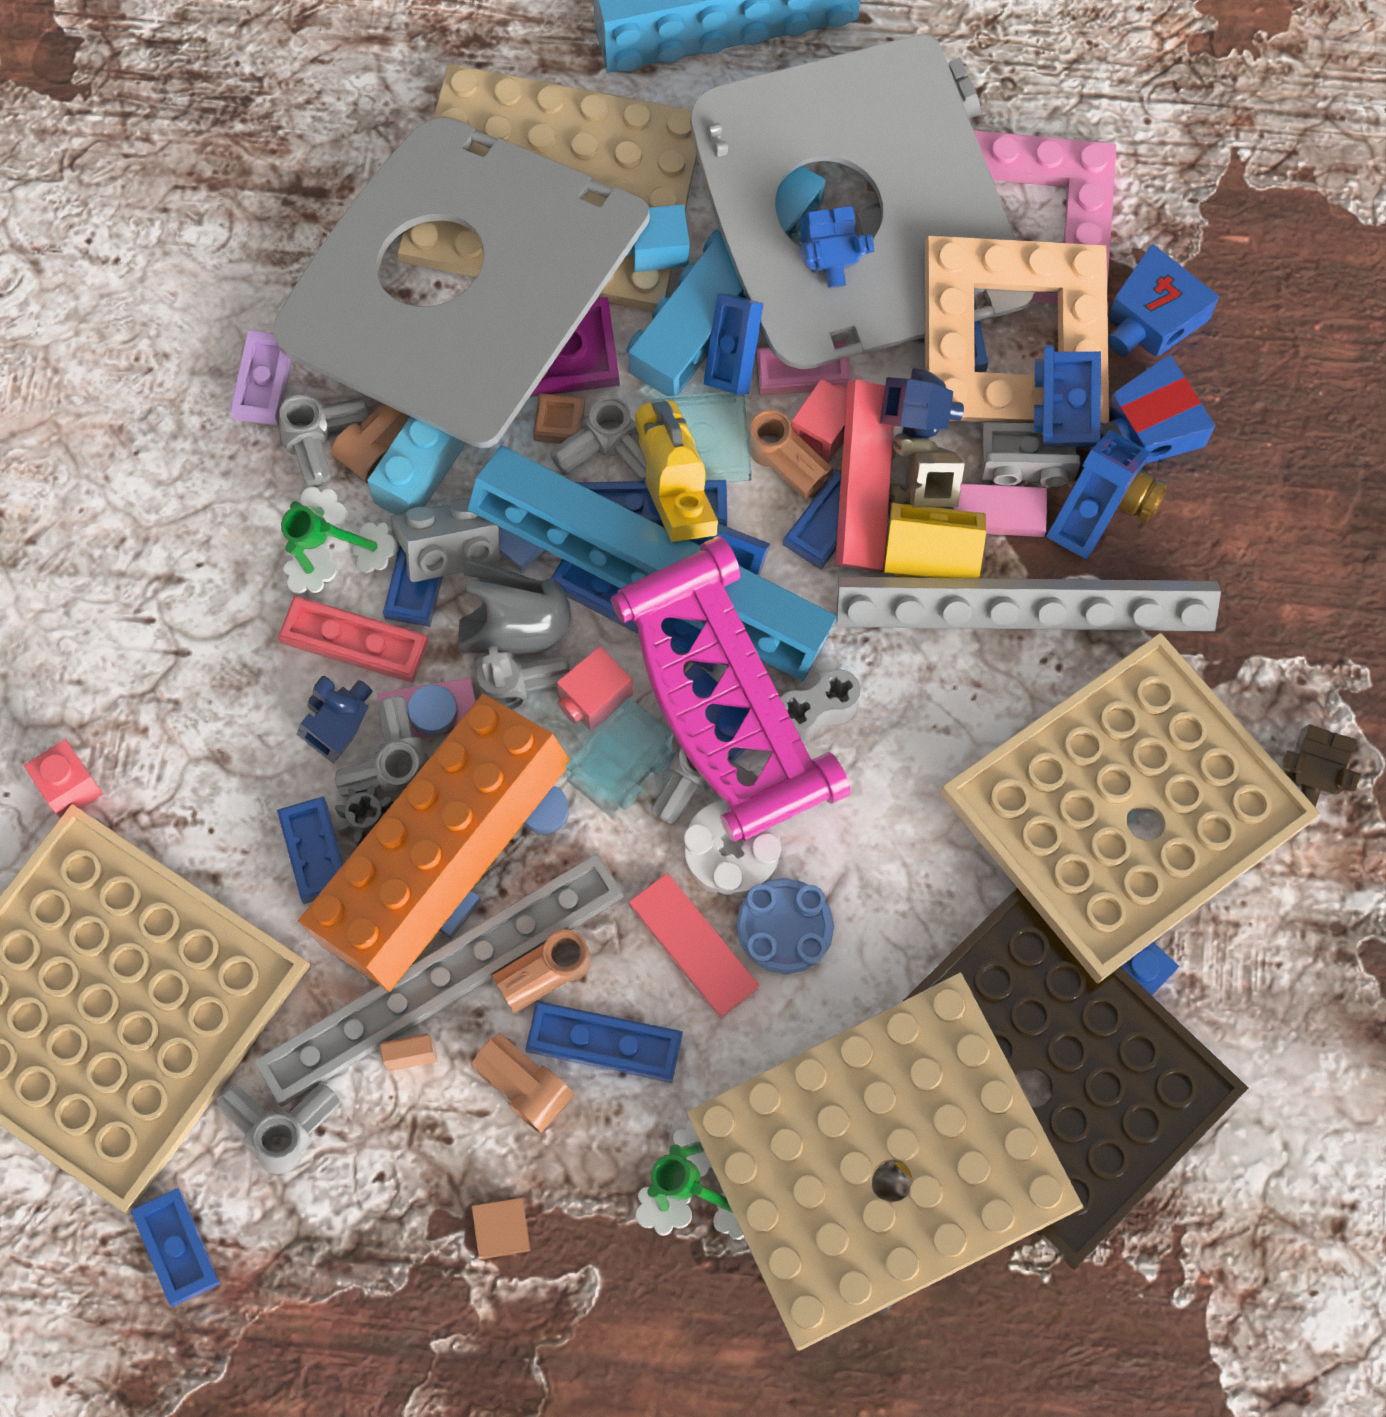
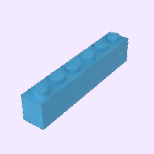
(682, 324)

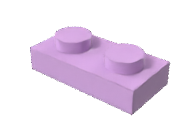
(260, 380)

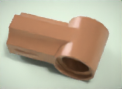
(365, 444)
(788, 457)
(538, 973)
(531, 1091)

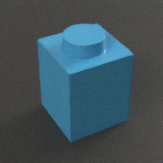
(663, 241)

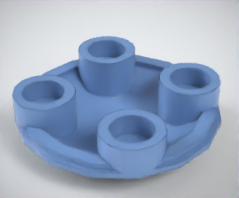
(785, 925)

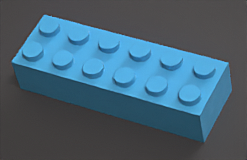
(666, 30)

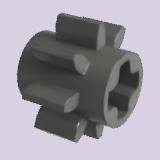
(358, 805)

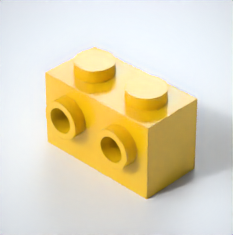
(934, 542)

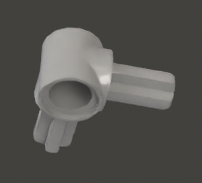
(593, 438)
(308, 440)
(507, 680)
(398, 744)
(684, 783)
(263, 1126)

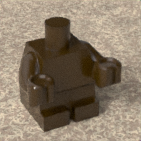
(1321, 763)

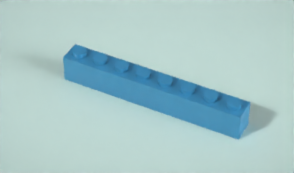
(628, 547)

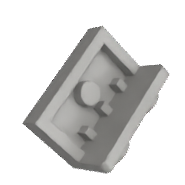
(1018, 454)
(444, 538)

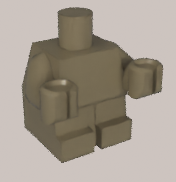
(931, 474)

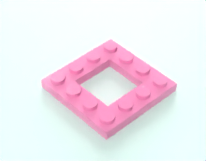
(1079, 165)

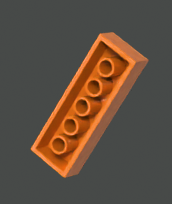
(435, 841)

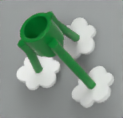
(309, 526)
(674, 1182)

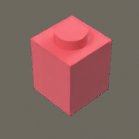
(822, 419)
(594, 689)
(63, 778)

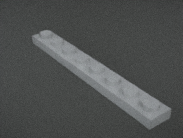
(1027, 603)
(437, 980)

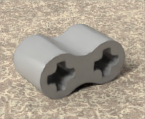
(818, 708)

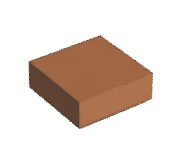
(557, 417)
(408, 1052)
(501, 1228)

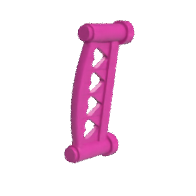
(696, 592)

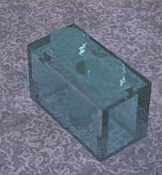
(621, 758)

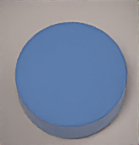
(432, 710)
(549, 814)

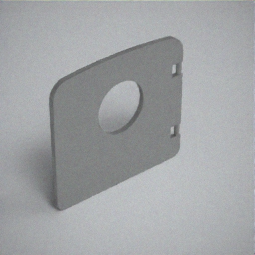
(898, 125)
(485, 351)

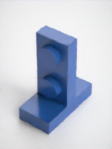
(1097, 493)

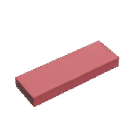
(353, 639)
(694, 945)

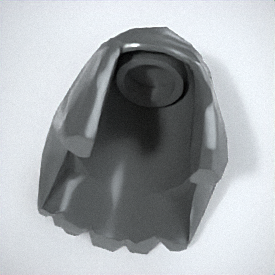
(515, 614)

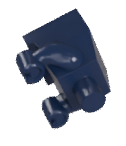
(919, 404)
(336, 717)

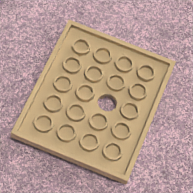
(606, 136)
(1133, 738)
(903, 1088)

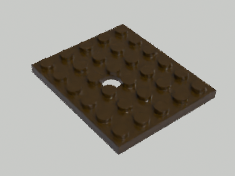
(1121, 1069)

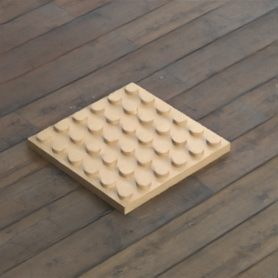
(122, 1005)

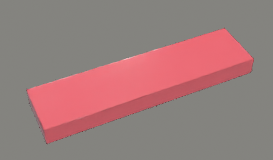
(864, 480)

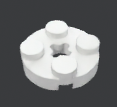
(728, 874)

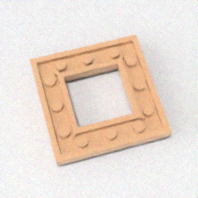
(960, 265)

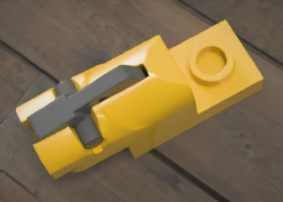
(674, 472)

